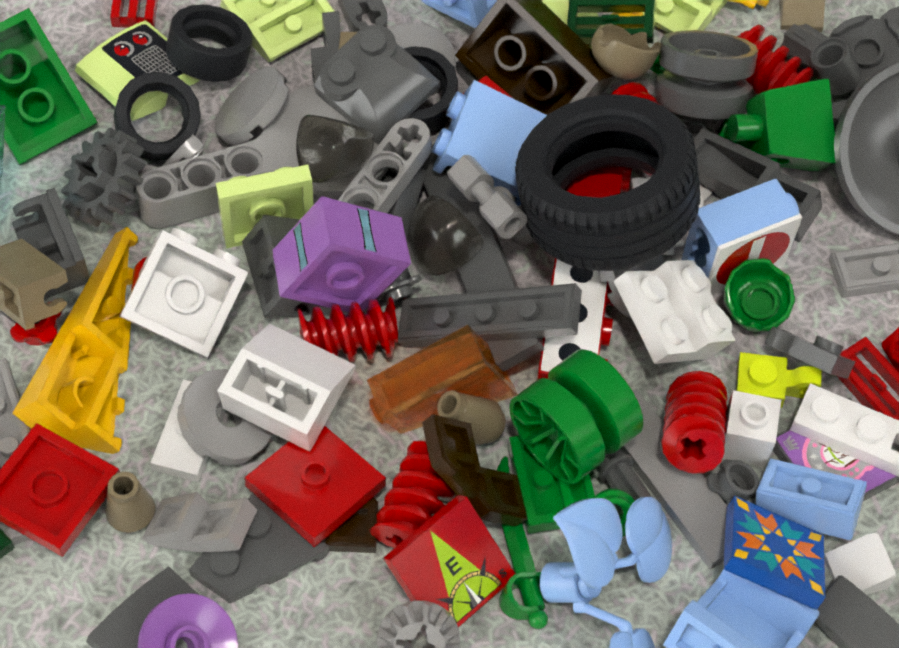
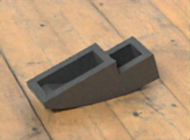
(732, 168)

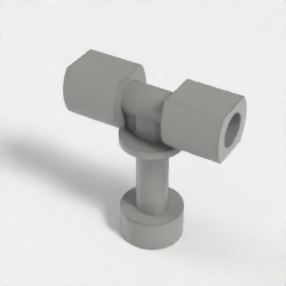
(495, 204)

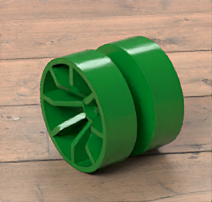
(576, 415)

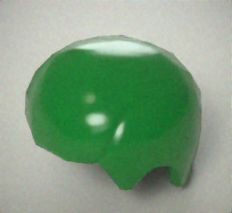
(758, 295)

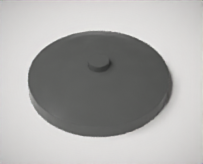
(869, 149)

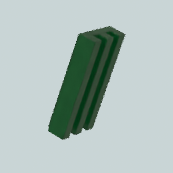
(631, 24)

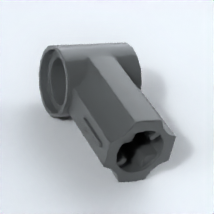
(825, 55)

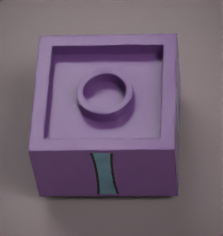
(340, 255)

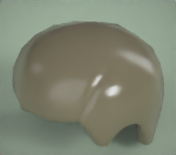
(622, 53)

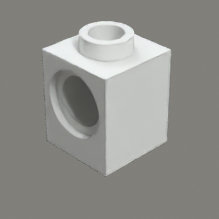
(751, 428)

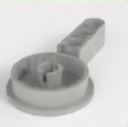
(274, 148)

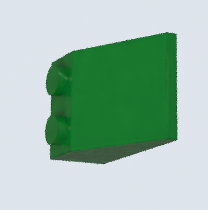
(36, 91)

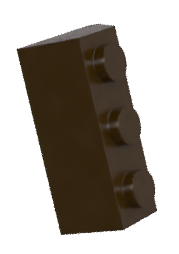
(533, 56)

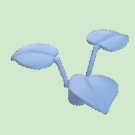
(593, 539)

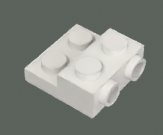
(184, 291)
(675, 312)

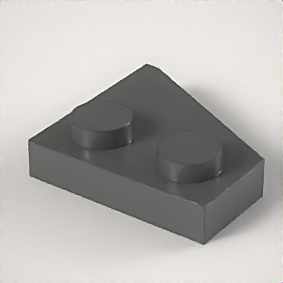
(264, 557)

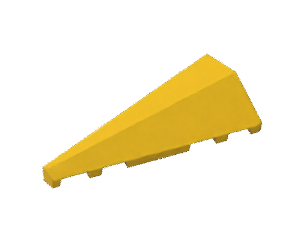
(80, 373)

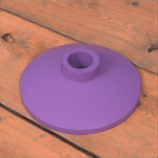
(189, 618)

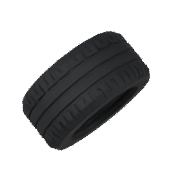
(617, 228)

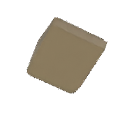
(802, 12)

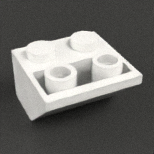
(285, 385)

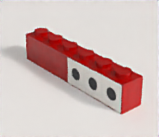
(593, 326)

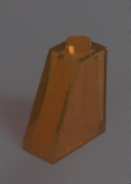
(412, 388)

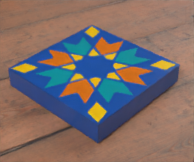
(774, 552)

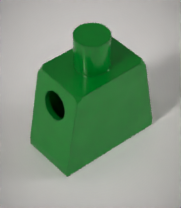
(789, 125)

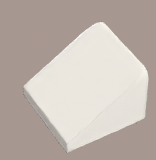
(862, 563)

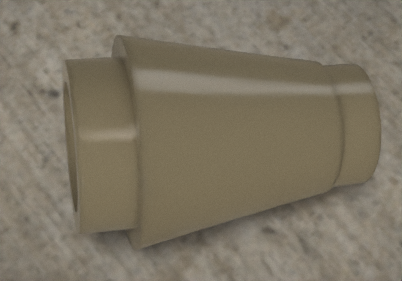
(483, 414)
(128, 503)

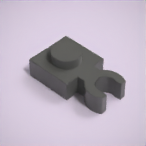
(820, 354)

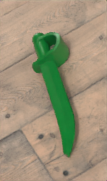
(524, 578)

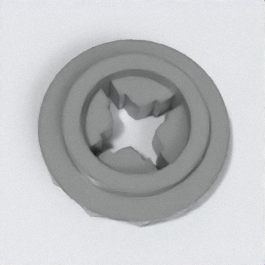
(407, 620)

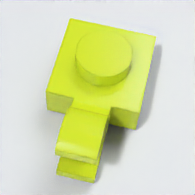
(770, 378)

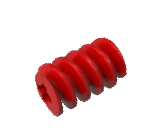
(771, 67)
(352, 331)
(695, 422)
(413, 499)

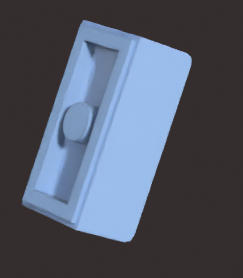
(812, 497)

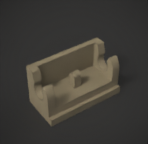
(24, 282)

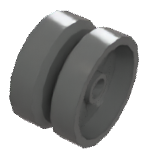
(705, 74)

